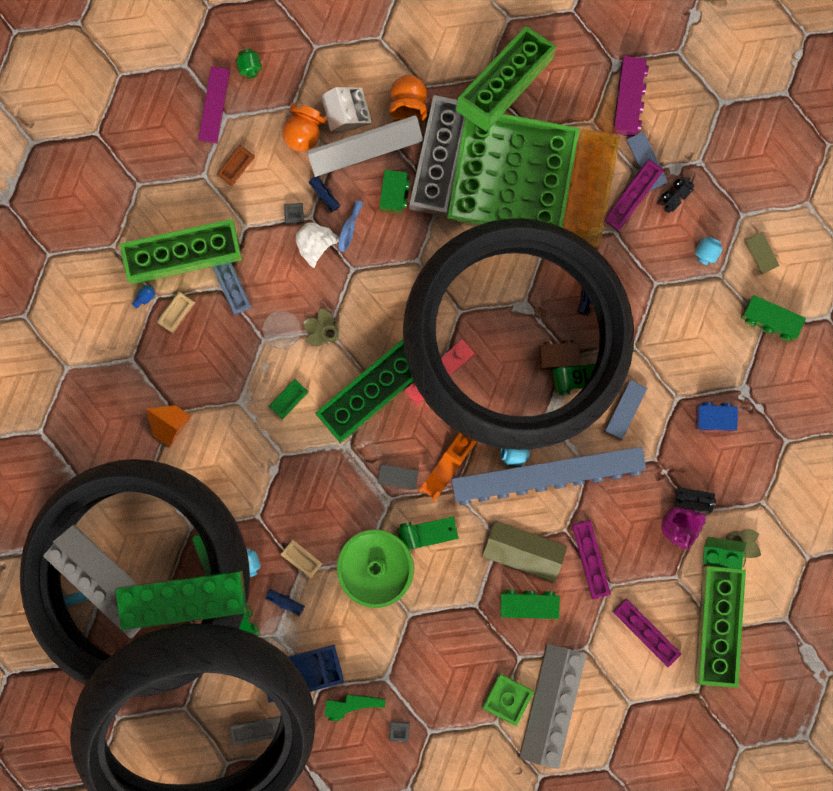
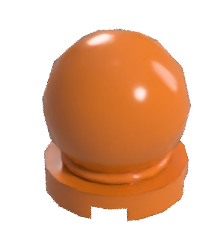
(408, 98)
(302, 129)

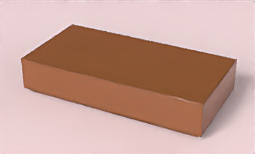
(235, 165)

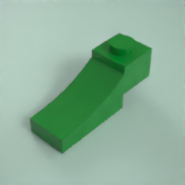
(337, 709)

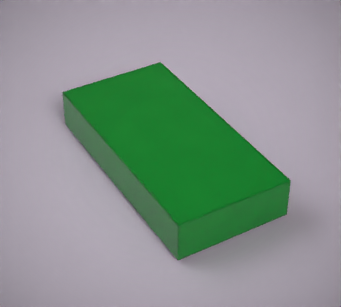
(288, 399)

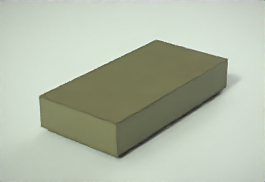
(762, 253)

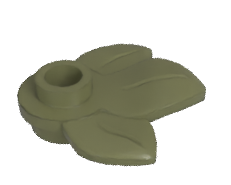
(318, 327)
(748, 536)

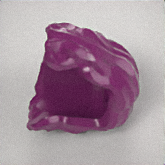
(682, 526)

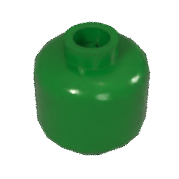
(248, 63)

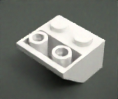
(346, 108)

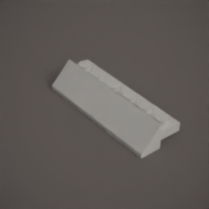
(365, 146)
(90, 572)
(553, 706)

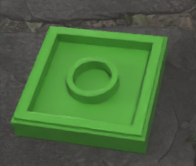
(508, 699)

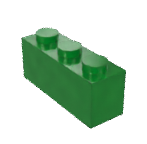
(773, 318)
(529, 605)

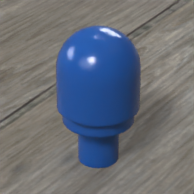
(144, 296)

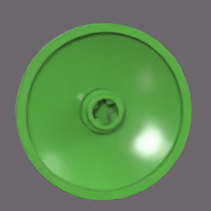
(375, 568)

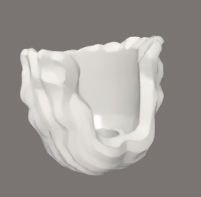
(313, 241)

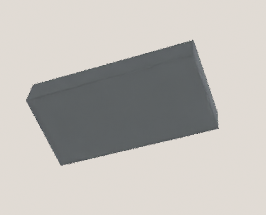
(398, 477)

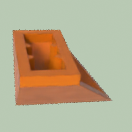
(167, 423)

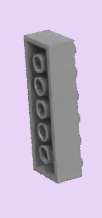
(438, 158)

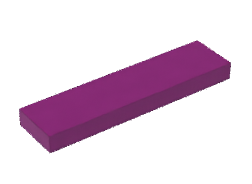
(214, 105)
(633, 195)
(591, 559)
(647, 632)

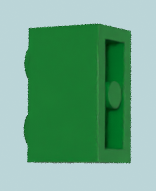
(393, 191)
(724, 553)

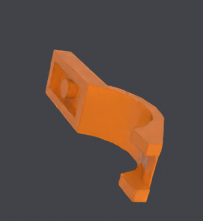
(447, 466)

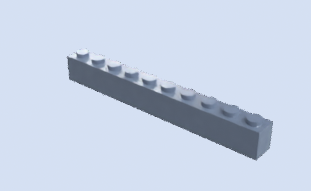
(548, 474)

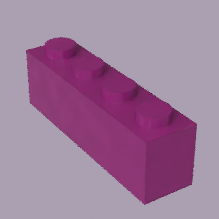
(629, 96)

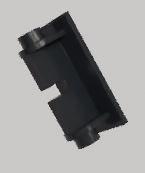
(681, 187)
(695, 499)

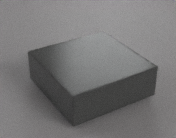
(294, 213)
(399, 731)

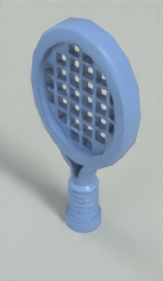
(348, 228)

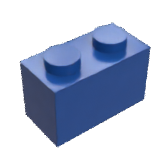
(716, 417)

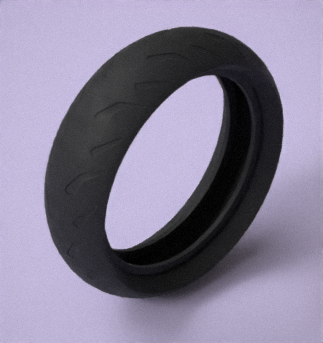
(593, 275)
(42, 581)
(189, 651)

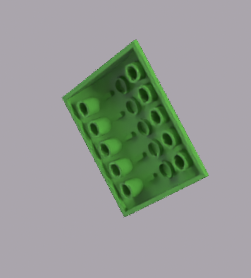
(513, 171)

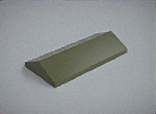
(525, 551)

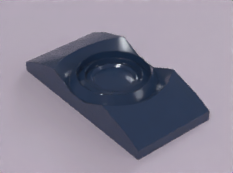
(318, 668)

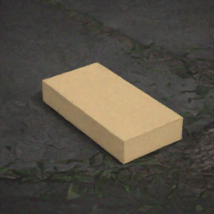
(176, 312)
(301, 559)

